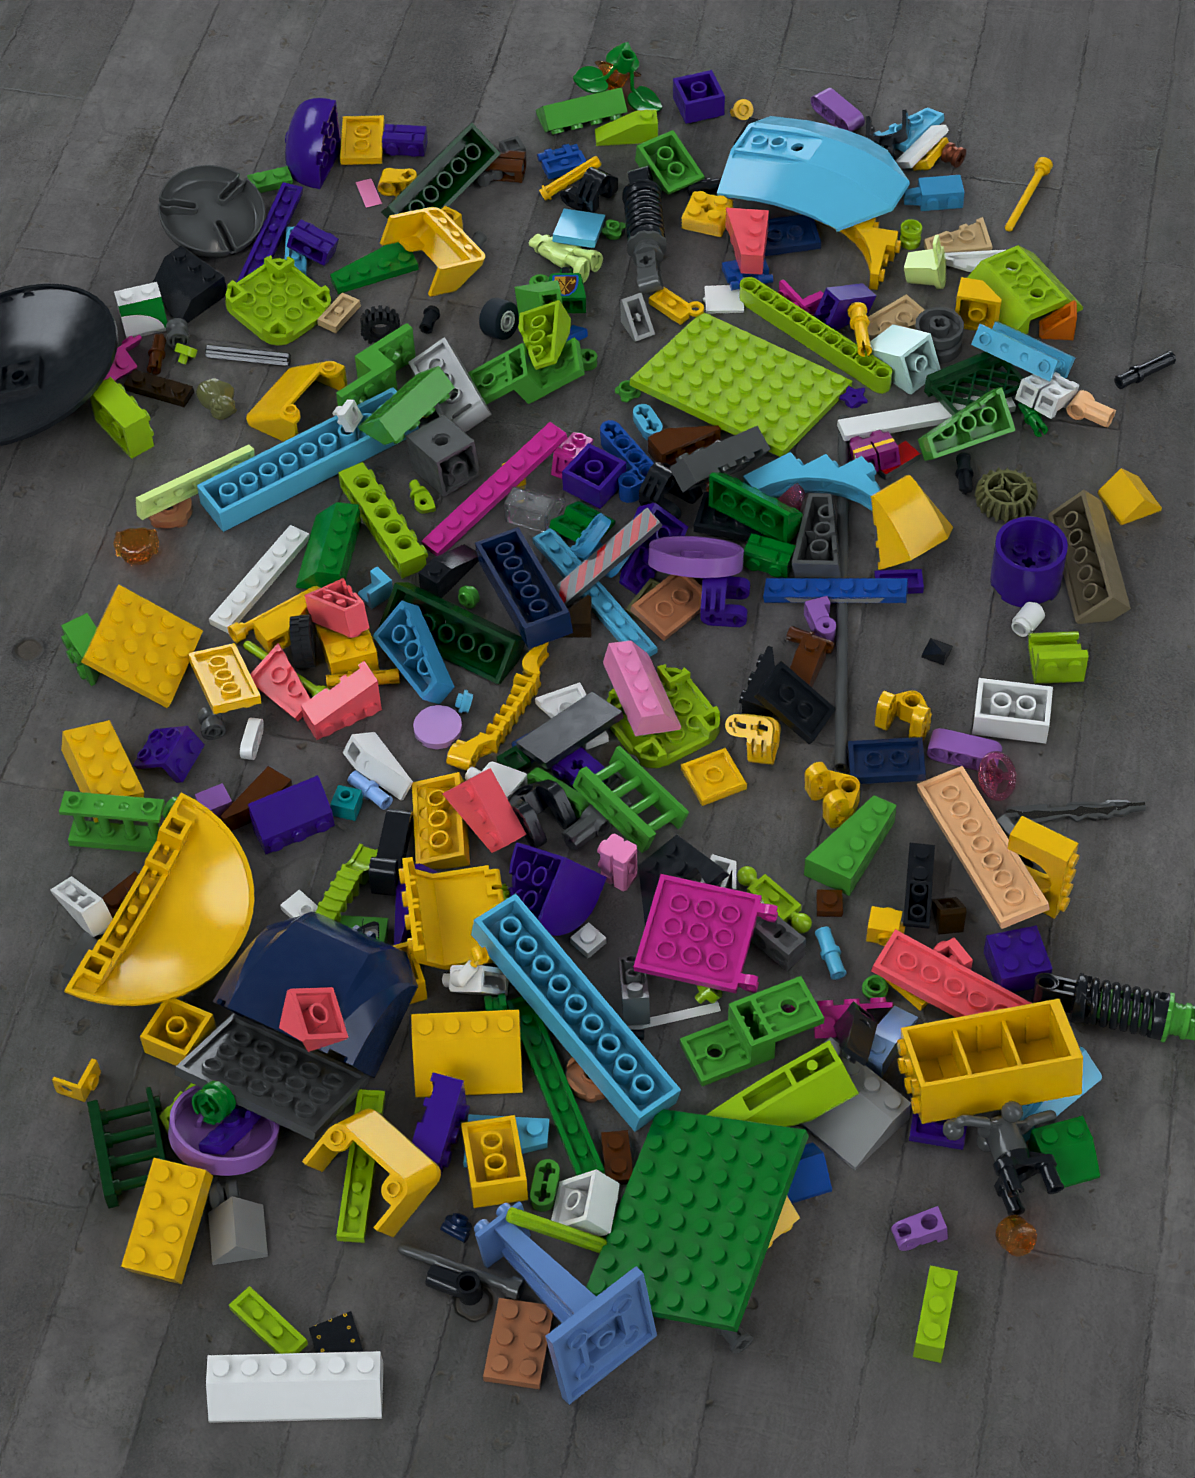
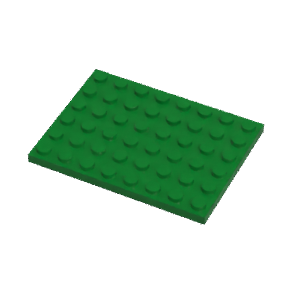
(701, 1214)

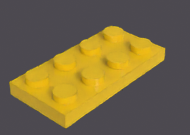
(224, 678)

